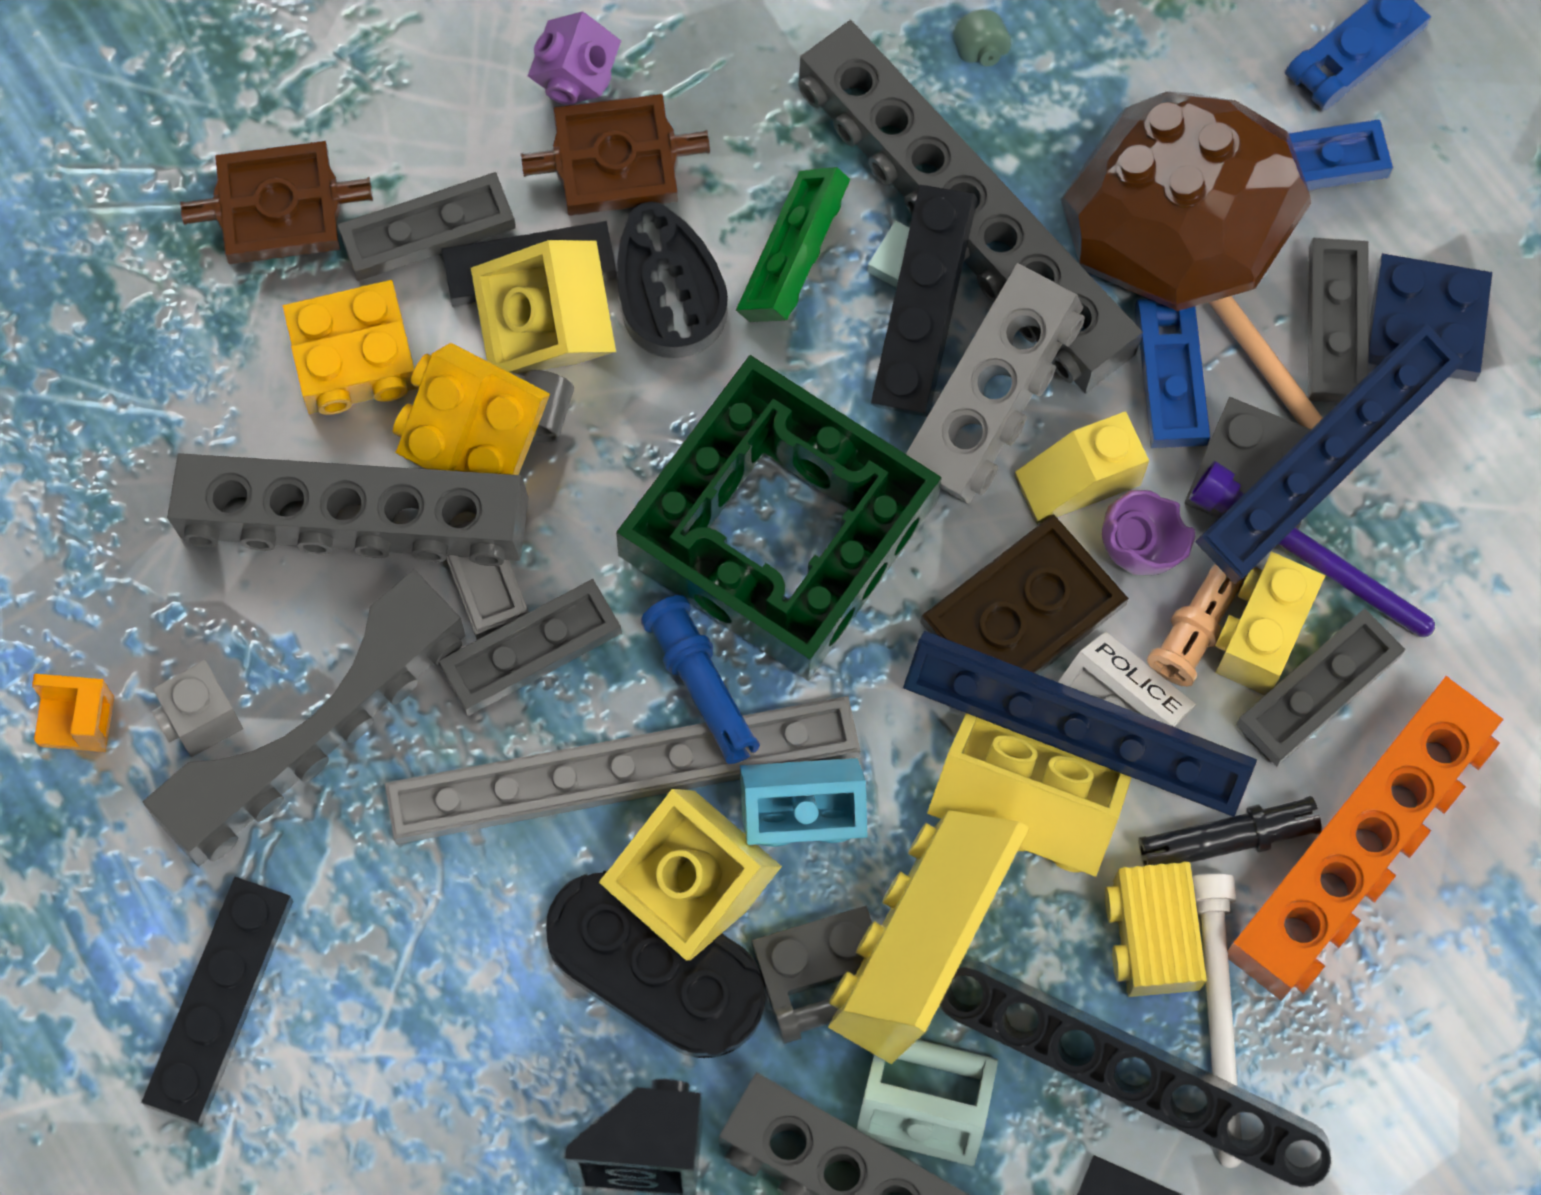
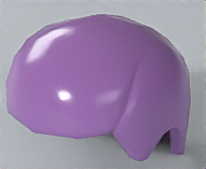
(1146, 533)

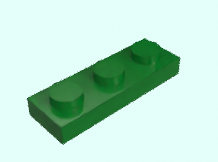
(793, 245)

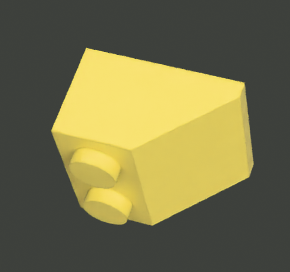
(544, 306)
(689, 873)

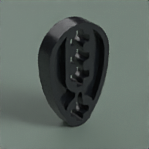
(644, 296)

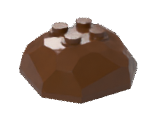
(1186, 199)

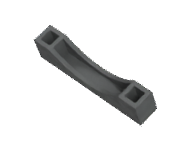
(216, 799)

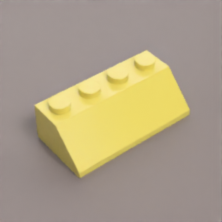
(925, 931)

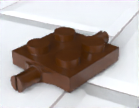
(615, 154)
(277, 202)

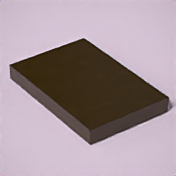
(1029, 601)

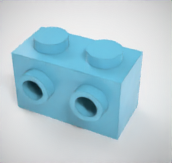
(803, 802)

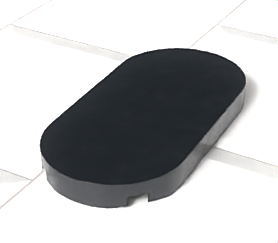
(690, 1005)

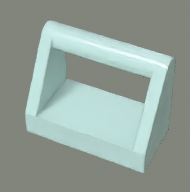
(926, 1121)

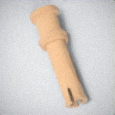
(1194, 629)

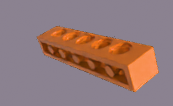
(1447, 718)

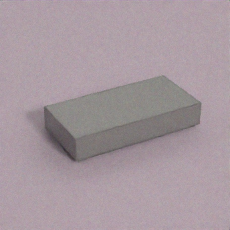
(487, 592)

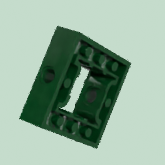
(775, 417)

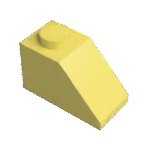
(1084, 468)

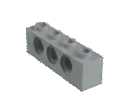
(1022, 302)

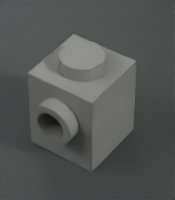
(195, 709)

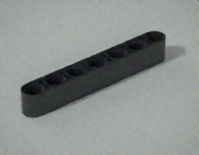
(1151, 1097)

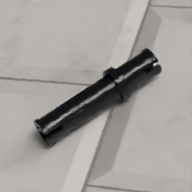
(1233, 834)

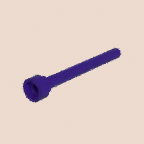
(1219, 491)

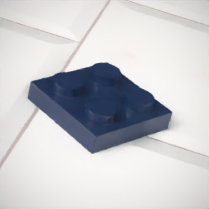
(1443, 295)

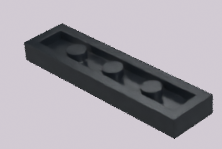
(924, 300)
(217, 1001)

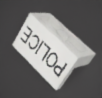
(1120, 677)

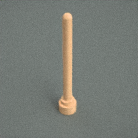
(1266, 362)

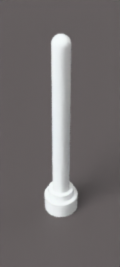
(1213, 902)

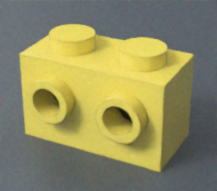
(1270, 623)

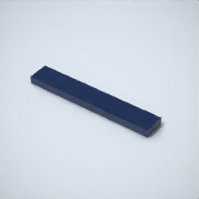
(1328, 452)
(1079, 723)

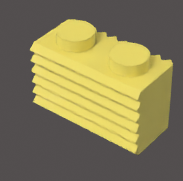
(1156, 930)

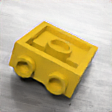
(350, 348)
(468, 415)

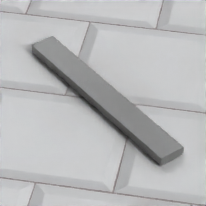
(610, 771)

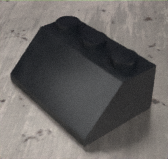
(642, 1143)

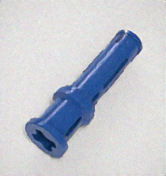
(689, 656)

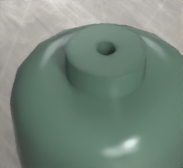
(982, 37)

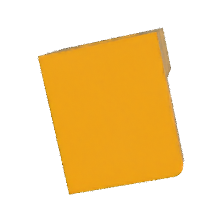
(73, 712)

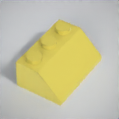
(1016, 778)

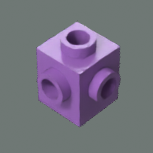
(574, 58)

